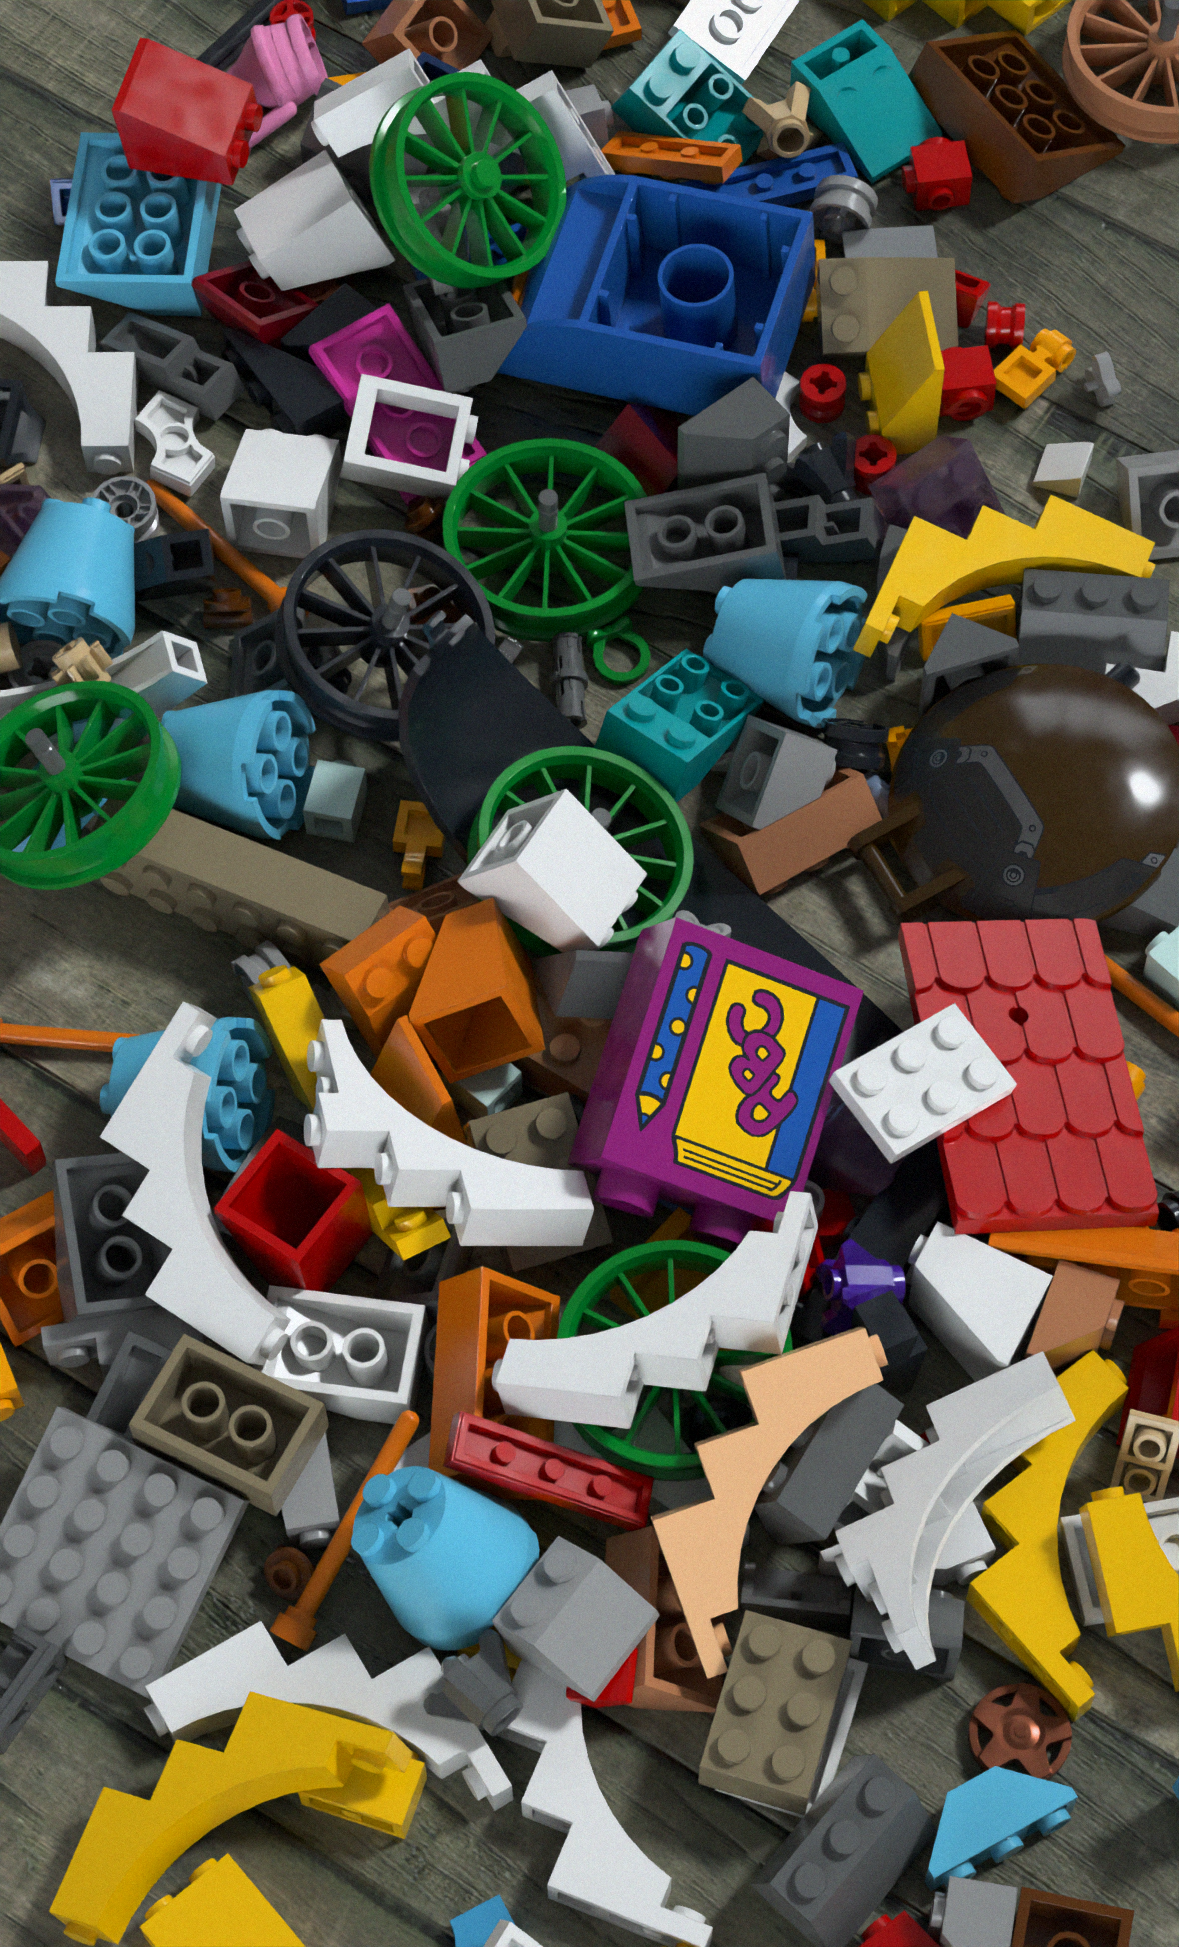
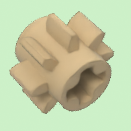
(81, 663)

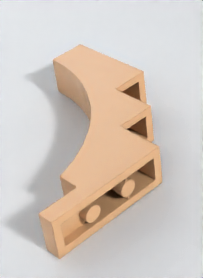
(707, 1535)

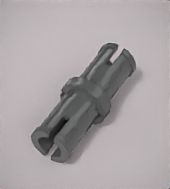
(569, 678)

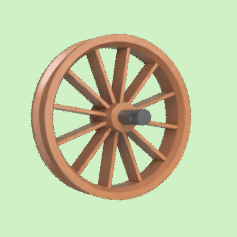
(1137, 51)

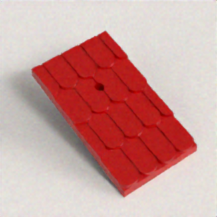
(1071, 1132)

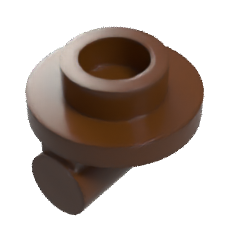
(426, 518)
(227, 609)
(288, 1572)

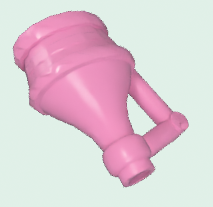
(283, 70)

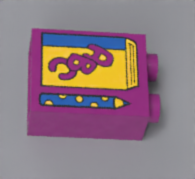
(713, 1081)

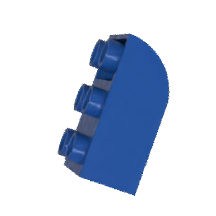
(665, 294)

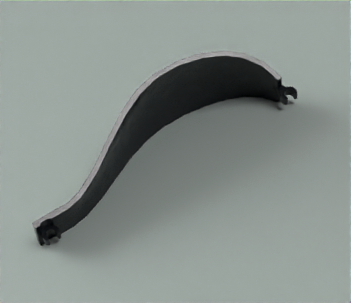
(476, 714)

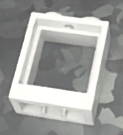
(399, 475)

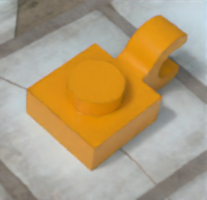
(417, 838)

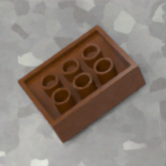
(1010, 113)

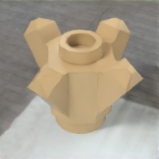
(783, 124)

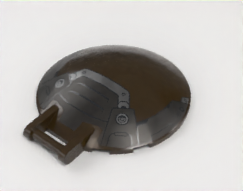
(1029, 800)

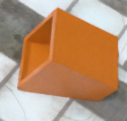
(477, 995)

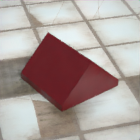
(250, 304)
(647, 445)

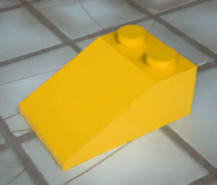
(905, 379)

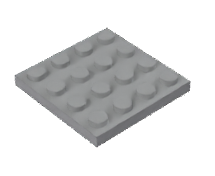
(111, 1550)

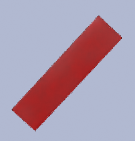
(548, 1471)

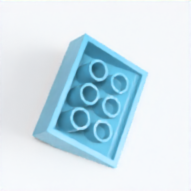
(135, 232)

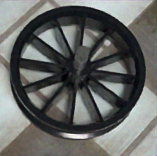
(380, 632)

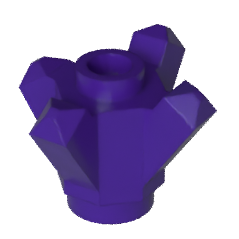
(854, 1280)

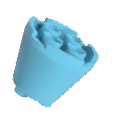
(72, 577)
(790, 642)
(245, 761)
(237, 1100)
(442, 1553)

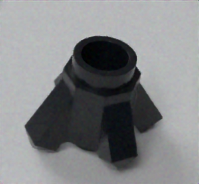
(825, 470)

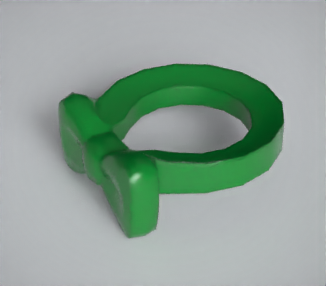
(624, 630)

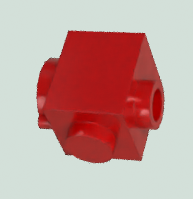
(938, 174)
(967, 383)

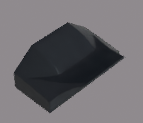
(19, 425)

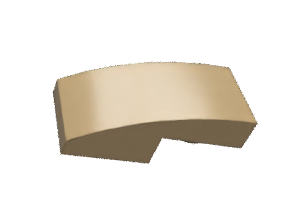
(1146, 1455)

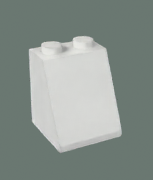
(310, 228)
(280, 492)
(556, 873)
(975, 1299)

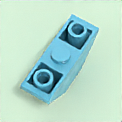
(991, 1818)

